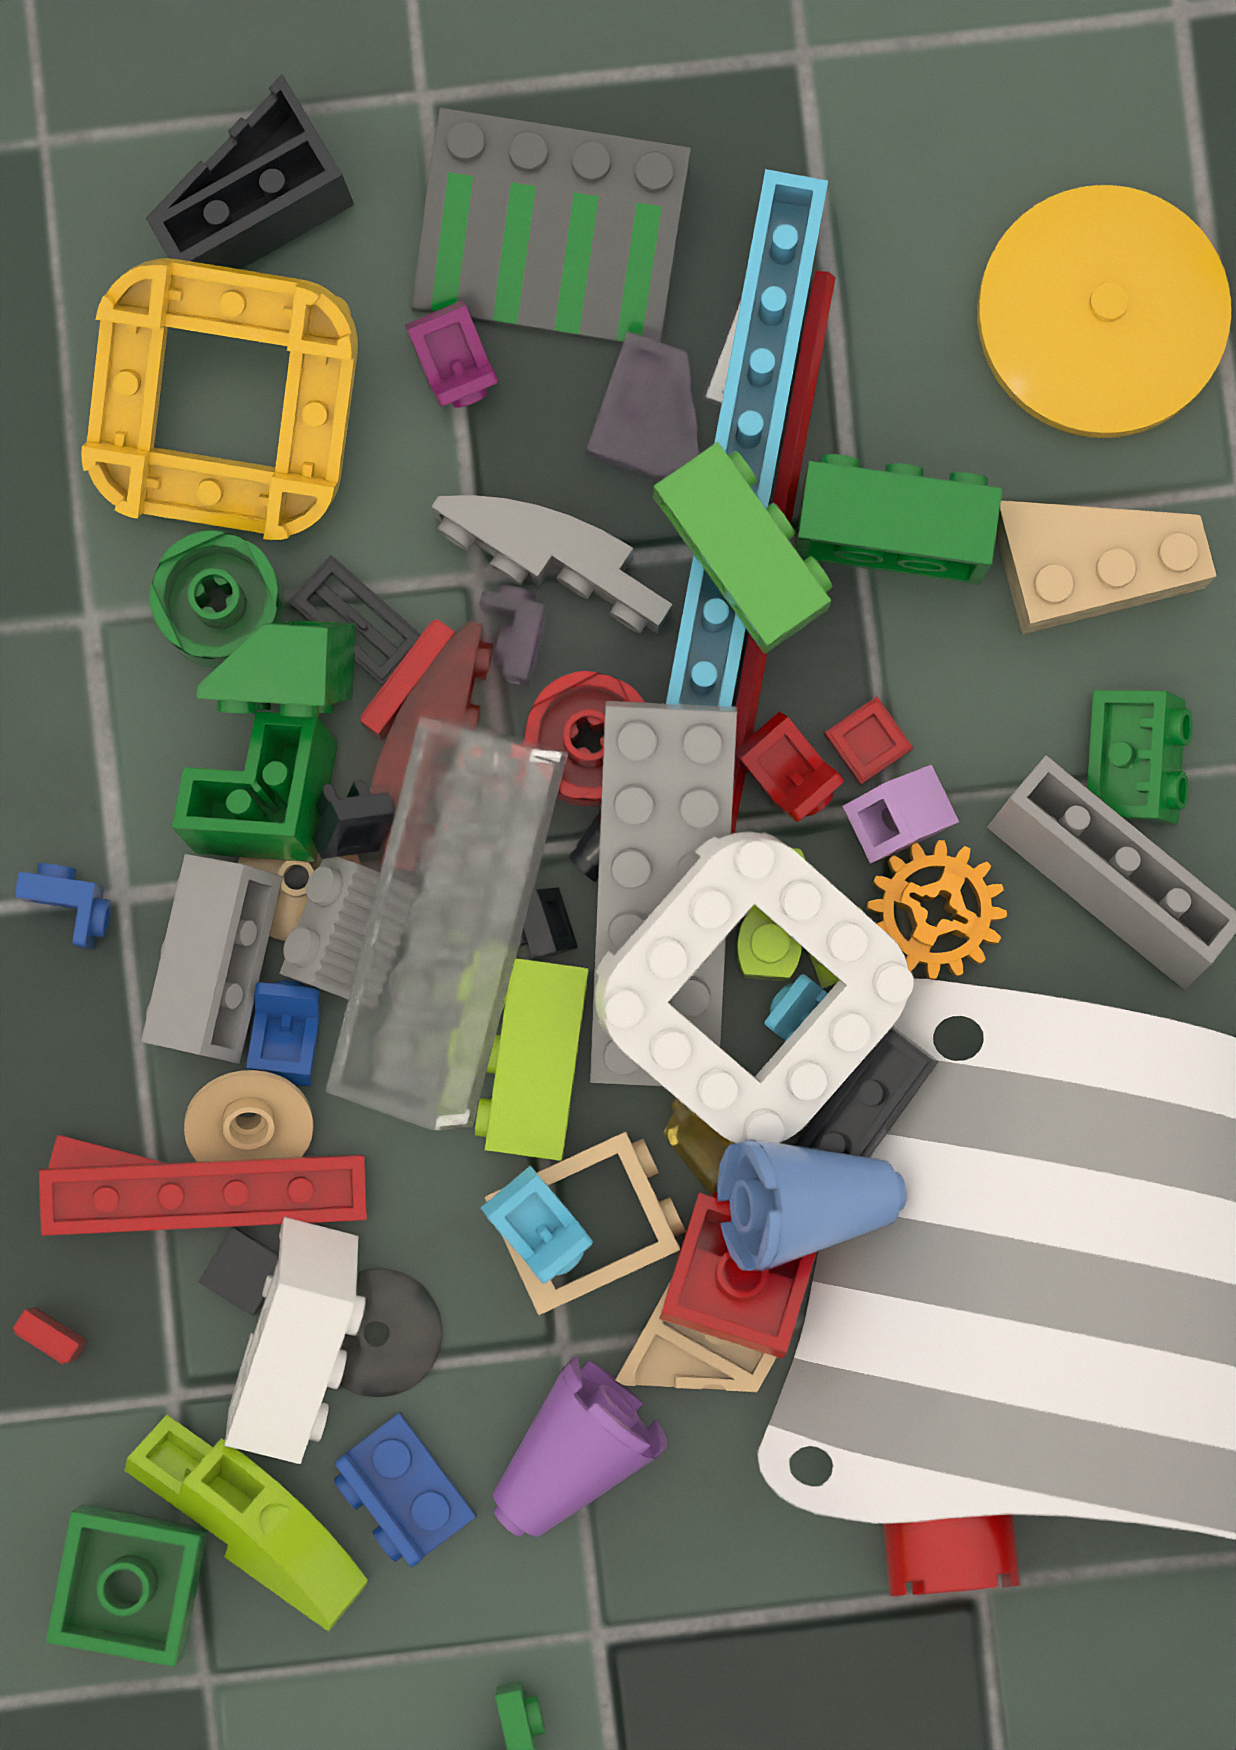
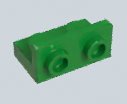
(1139, 753)

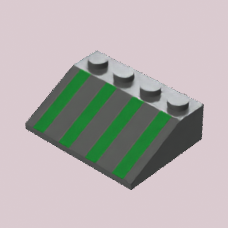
(550, 227)

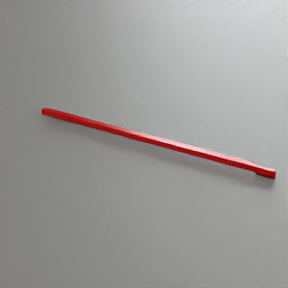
(784, 498)

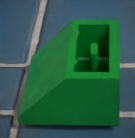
(286, 663)

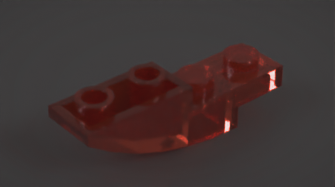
(440, 692)

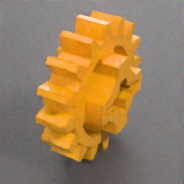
(948, 885)

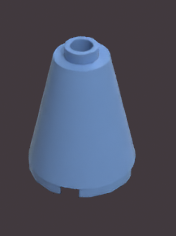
(801, 1200)

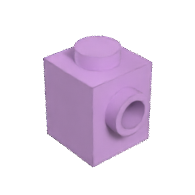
(900, 813)

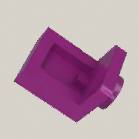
(452, 356)

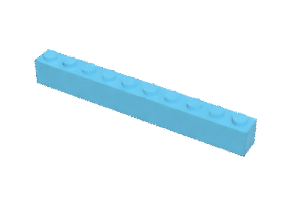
(752, 413)

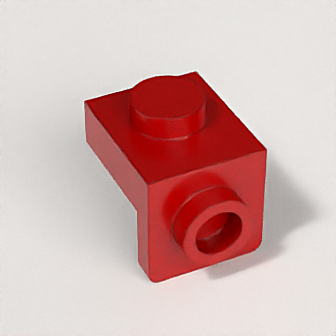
(788, 768)

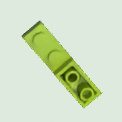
(252, 1513)

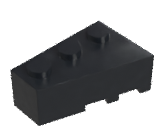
(255, 190)

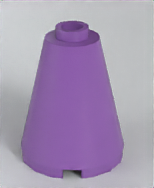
(575, 1450)

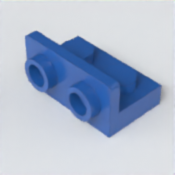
(403, 1491)

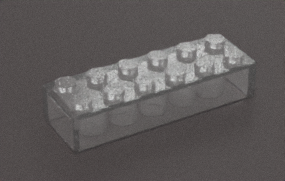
(446, 923)

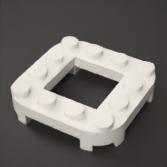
(686, 929)

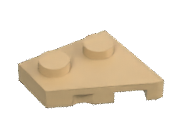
(691, 1360)

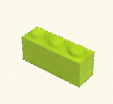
(534, 1061)

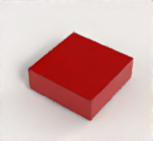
(868, 741)
(49, 1336)

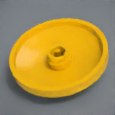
(1103, 311)

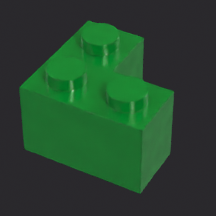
(270, 804)

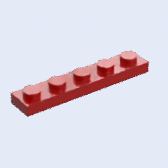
(202, 1194)

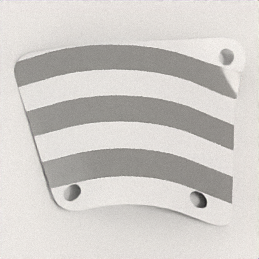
(1051, 1291)

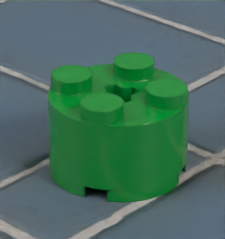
(183, 587)

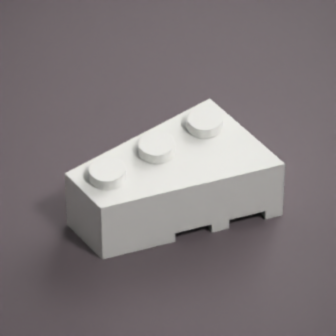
(297, 1343)

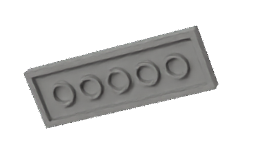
(661, 800)

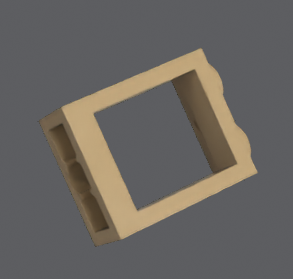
(660, 1214)

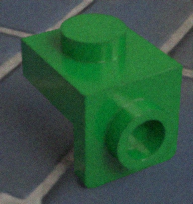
(519, 1716)

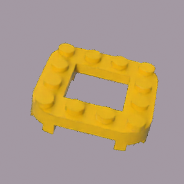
(202, 487)

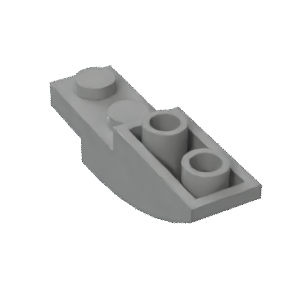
(534, 539)

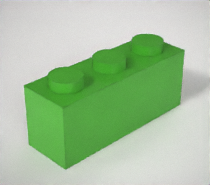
(743, 546)

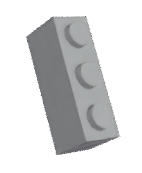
(211, 958)

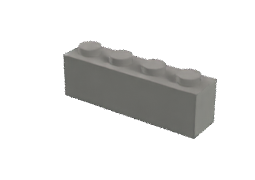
(1115, 873)

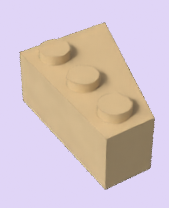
(1097, 560)

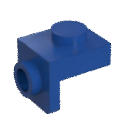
(57, 887)
(285, 1030)

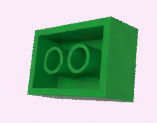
(898, 520)

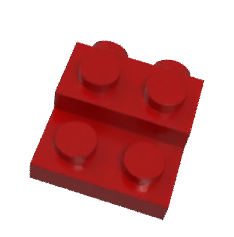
(728, 1302)

